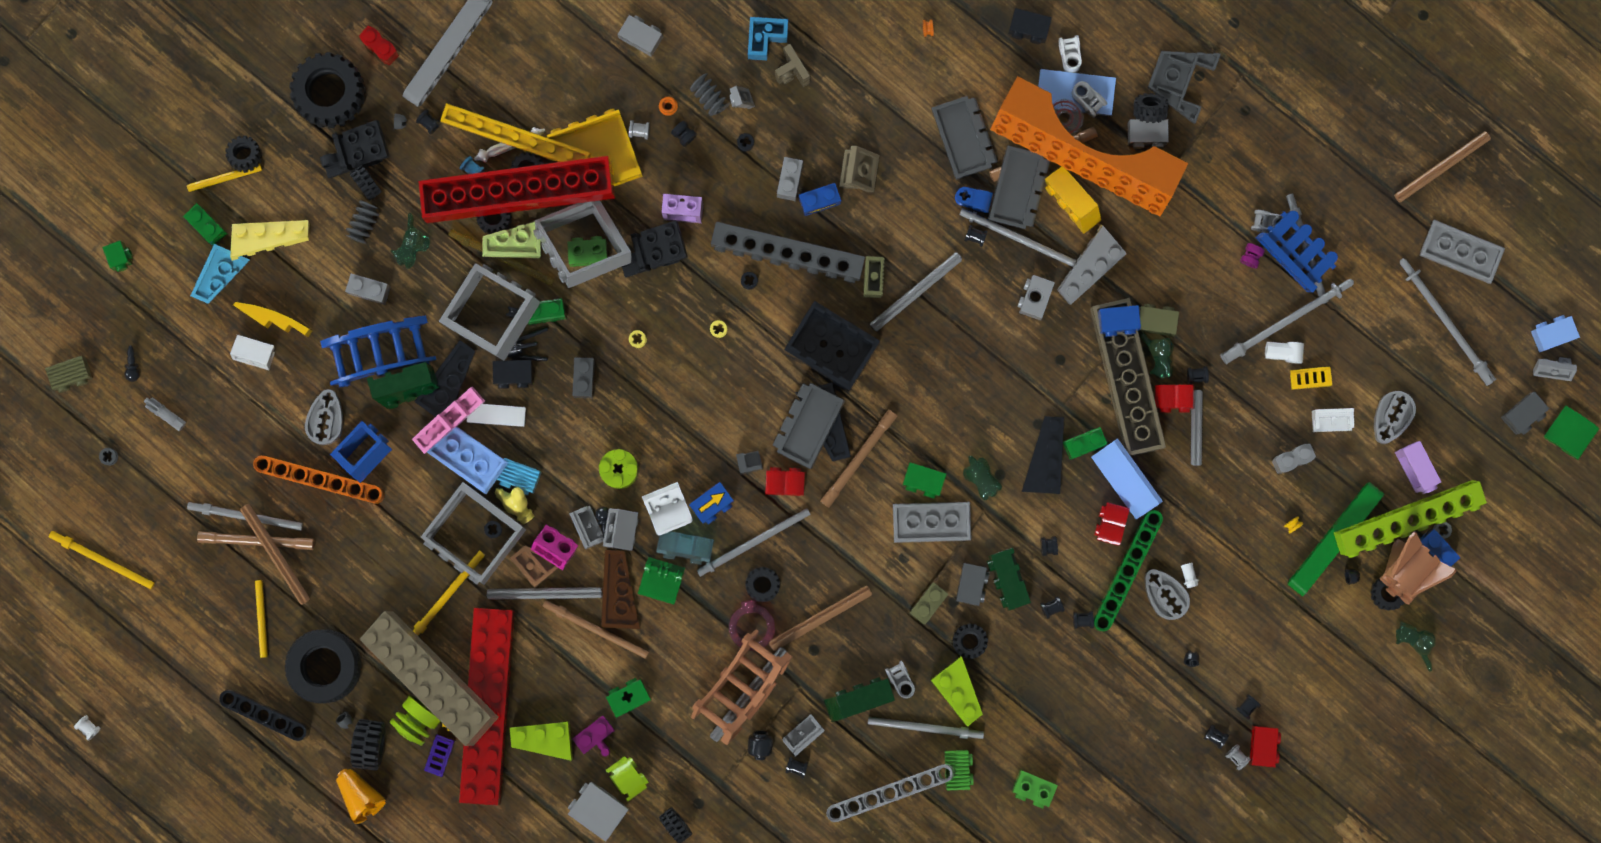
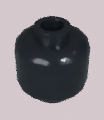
(760, 745)

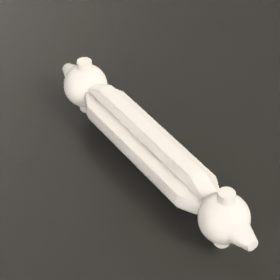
(500, 148)

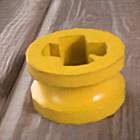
(1293, 524)

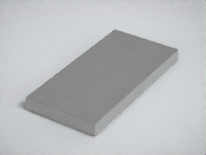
(1462, 251)
(931, 522)

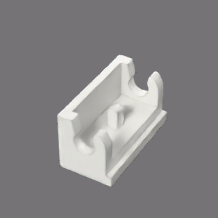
(252, 352)
(1333, 420)

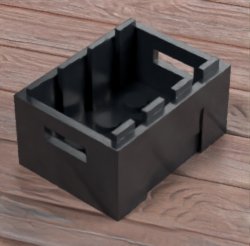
(839, 334)

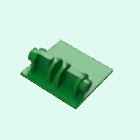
(661, 580)

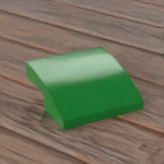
(1571, 432)

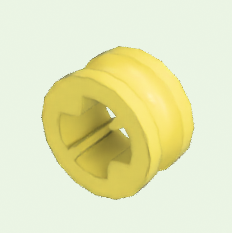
(720, 334)
(643, 338)

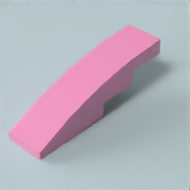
(448, 420)

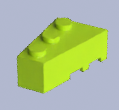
(958, 691)
(545, 739)

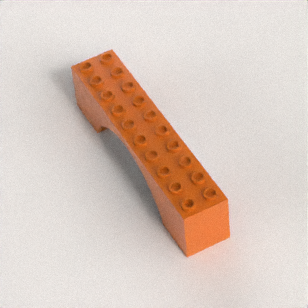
(1141, 178)

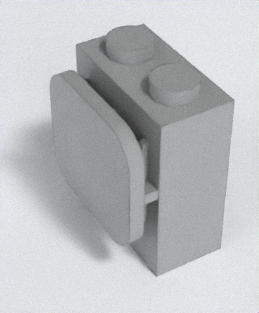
(597, 810)

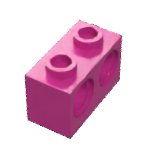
(552, 550)

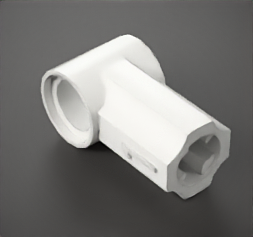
(1289, 351)

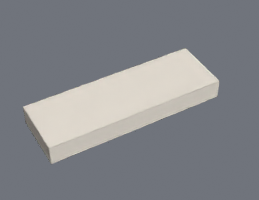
(498, 415)

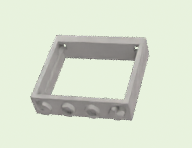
(569, 215)
(516, 326)
(444, 514)

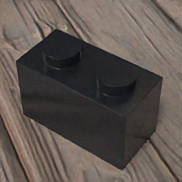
(1029, 26)
(513, 373)

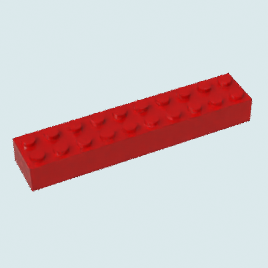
(516, 189)
(490, 682)

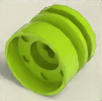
(415, 721)

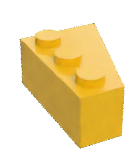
(1073, 199)

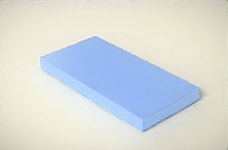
(1062, 83)
(469, 459)
(1127, 479)

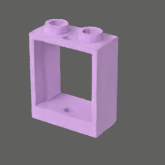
(687, 211)
(1418, 468)

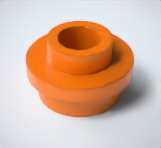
(666, 100)

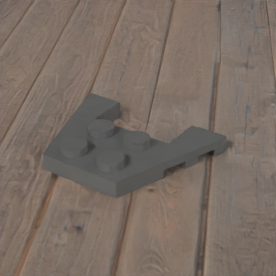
(1173, 76)

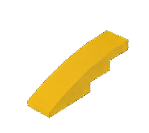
(267, 317)

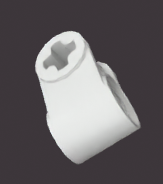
(1070, 50)

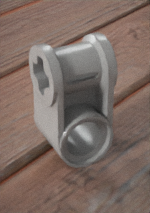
(1088, 99)
(1268, 219)
(900, 679)

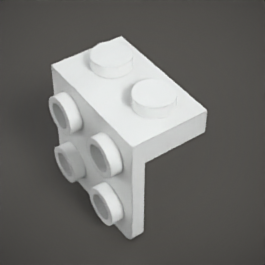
(667, 509)

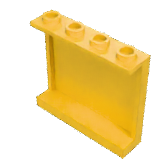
(603, 137)

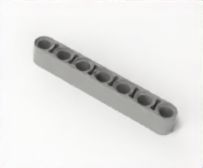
(446, 51)
(882, 798)

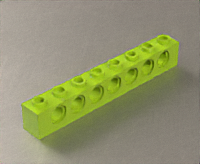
(1473, 500)

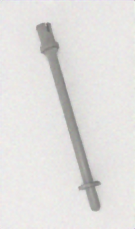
(1240, 348)
(1479, 366)

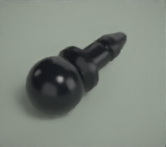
(131, 373)
(601, 515)

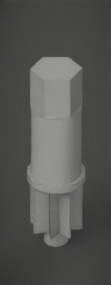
(161, 411)

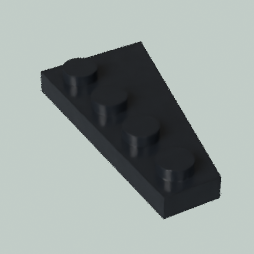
(449, 378)
(836, 442)
(1046, 461)

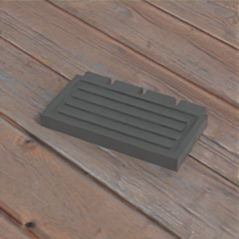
(962, 137)
(1017, 187)
(809, 426)

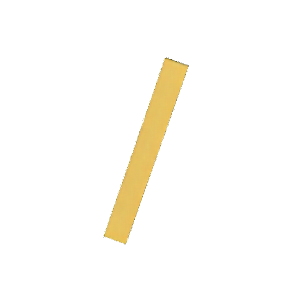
(511, 135)

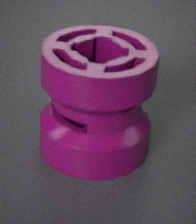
(1252, 255)

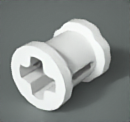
(87, 727)

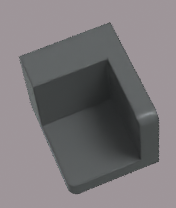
(749, 462)

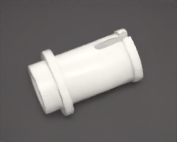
(1189, 575)

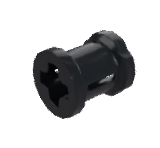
(428, 122)
(976, 235)
(1197, 375)
(1052, 607)
(1083, 620)
(1248, 707)
(1216, 736)
(796, 767)

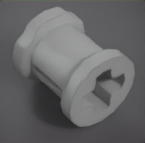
(639, 130)
(1237, 757)

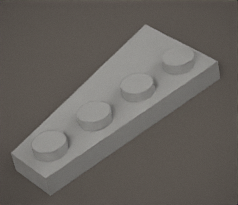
(1095, 261)

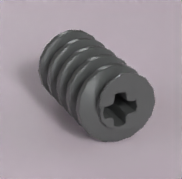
(708, 95)
(362, 222)

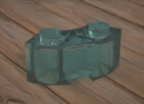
(685, 546)

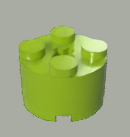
(607, 469)
(627, 778)

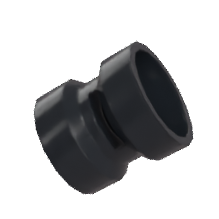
(684, 133)

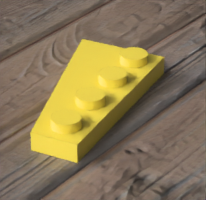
(256, 237)

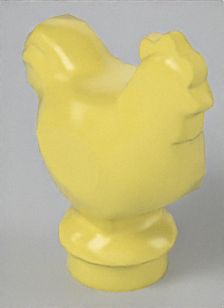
(515, 504)

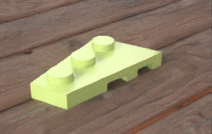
(514, 242)

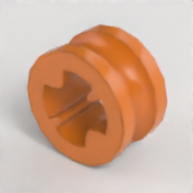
(928, 28)

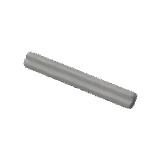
(1196, 430)

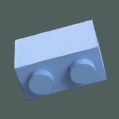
(1554, 334)

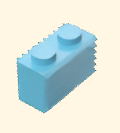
(519, 476)

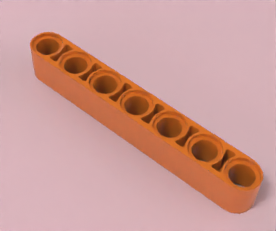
(310, 475)

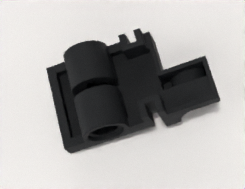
(356, 147)
(656, 248)

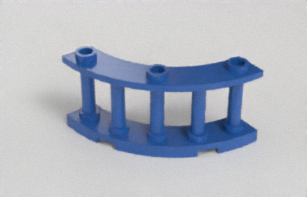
(372, 333)

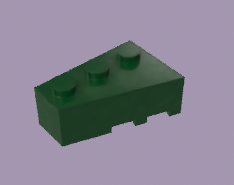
(403, 386)
(1008, 579)
(859, 699)

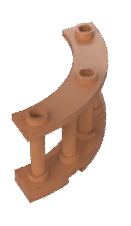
(757, 697)

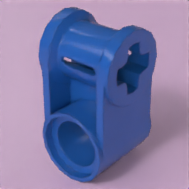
(978, 199)

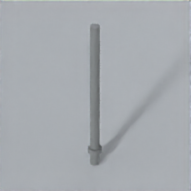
(1017, 237)
(710, 566)

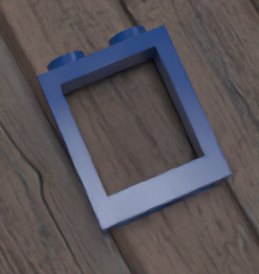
(370, 459)

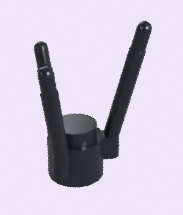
(518, 347)

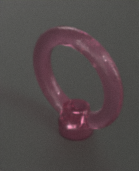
(751, 607)

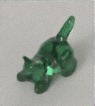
(412, 243)
(1161, 351)
(980, 474)
(1420, 641)

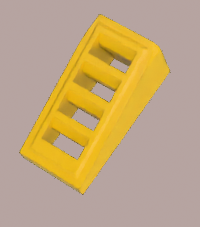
(1327, 374)

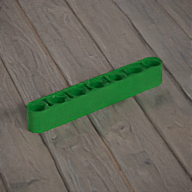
(1327, 547)
(1134, 563)

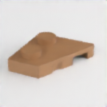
(532, 565)

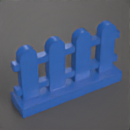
(1288, 247)

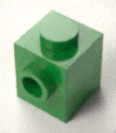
(118, 256)

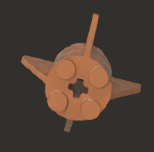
(1413, 569)

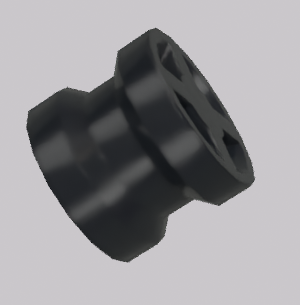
(1049, 546)

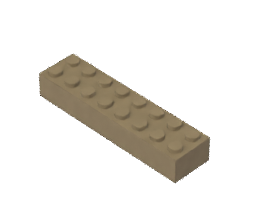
(1129, 387)
(428, 678)

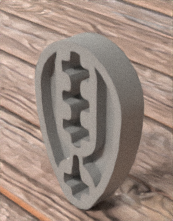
(1384, 408)
(314, 419)
(1176, 591)

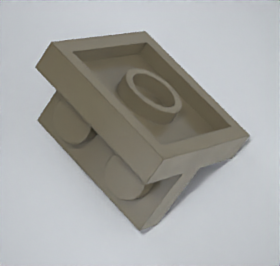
(793, 67)
(859, 169)

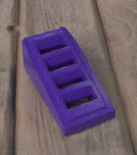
(439, 738)

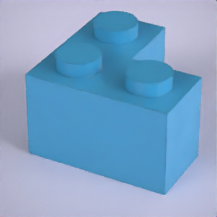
(764, 31)

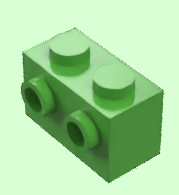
(586, 252)
(1034, 788)

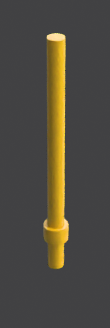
(69, 543)
(420, 626)

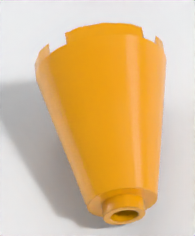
(359, 796)

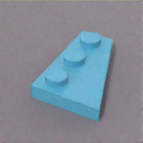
(217, 273)

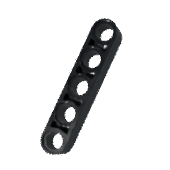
(257, 708)

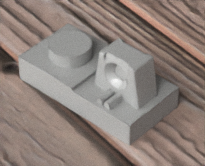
(741, 97)
(1560, 369)

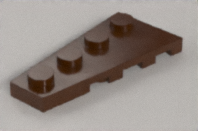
(617, 594)

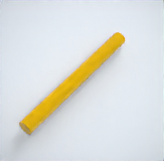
(221, 178)
(261, 618)

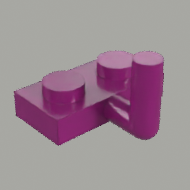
(594, 735)

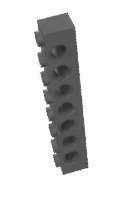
(723, 231)

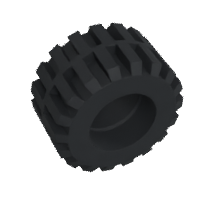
(368, 744)

